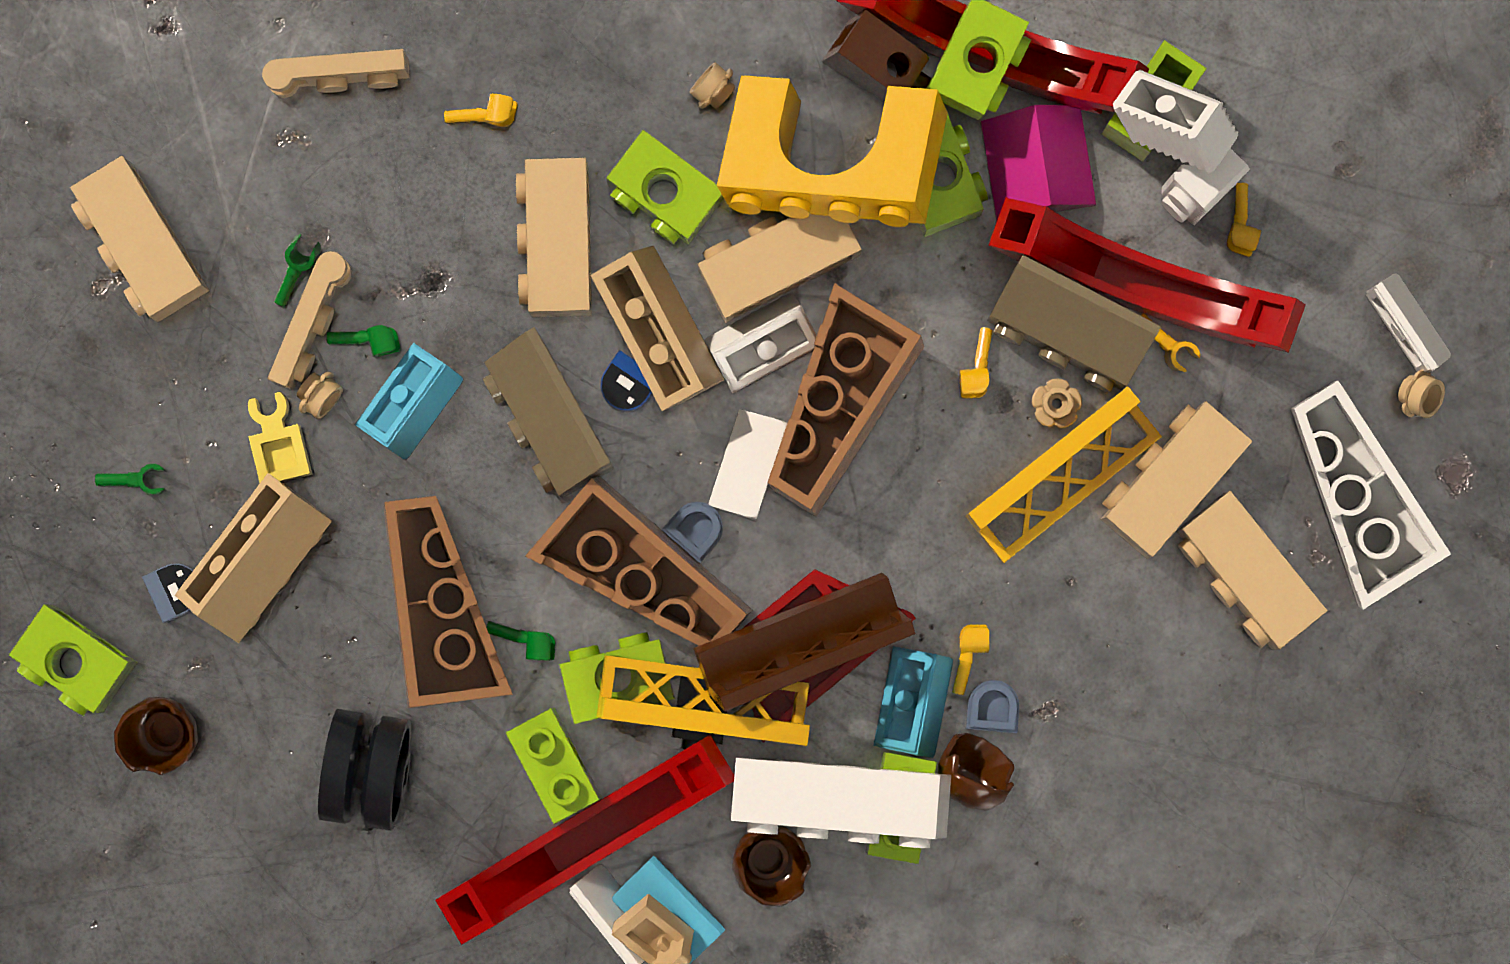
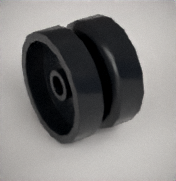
(357, 768)

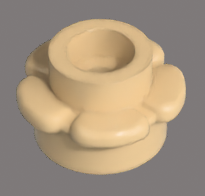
(713, 86)
(319, 394)
(1421, 394)
(1046, 413)

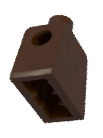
(863, 55)

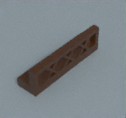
(802, 642)

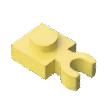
(279, 448)

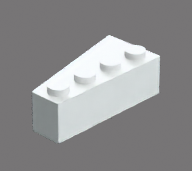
(1368, 504)
(841, 799)

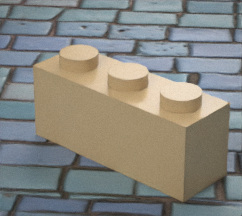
(555, 237)
(137, 240)
(774, 261)
(657, 327)
(1174, 478)
(253, 558)
(1249, 572)

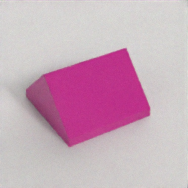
(1039, 158)

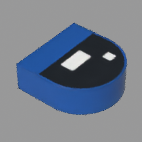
(624, 384)

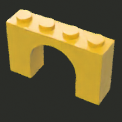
(885, 186)

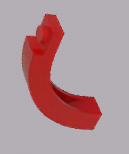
(1047, 70)
(1145, 282)
(585, 839)

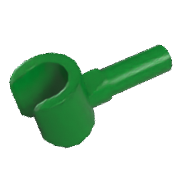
(296, 264)
(382, 339)
(130, 479)
(538, 644)

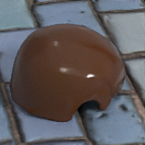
(156, 736)
(977, 771)
(771, 866)

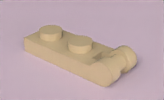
(334, 71)
(310, 318)

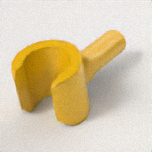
(499, 112)
(1242, 238)
(1171, 347)
(976, 381)
(972, 640)

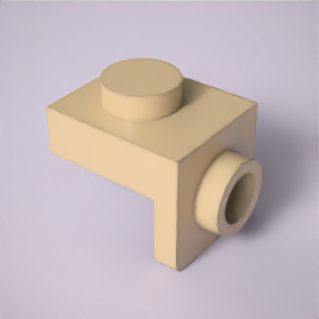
(654, 933)

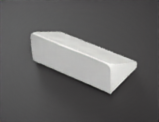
(1408, 324)
(762, 342)
(747, 464)
(595, 896)

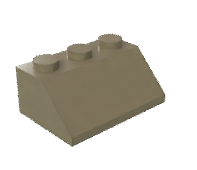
(1072, 325)
(546, 415)

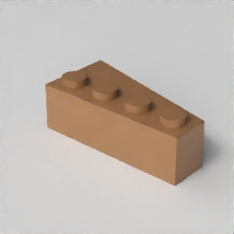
(847, 386)
(634, 563)
(438, 617)

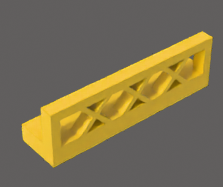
(1051, 460)
(697, 720)

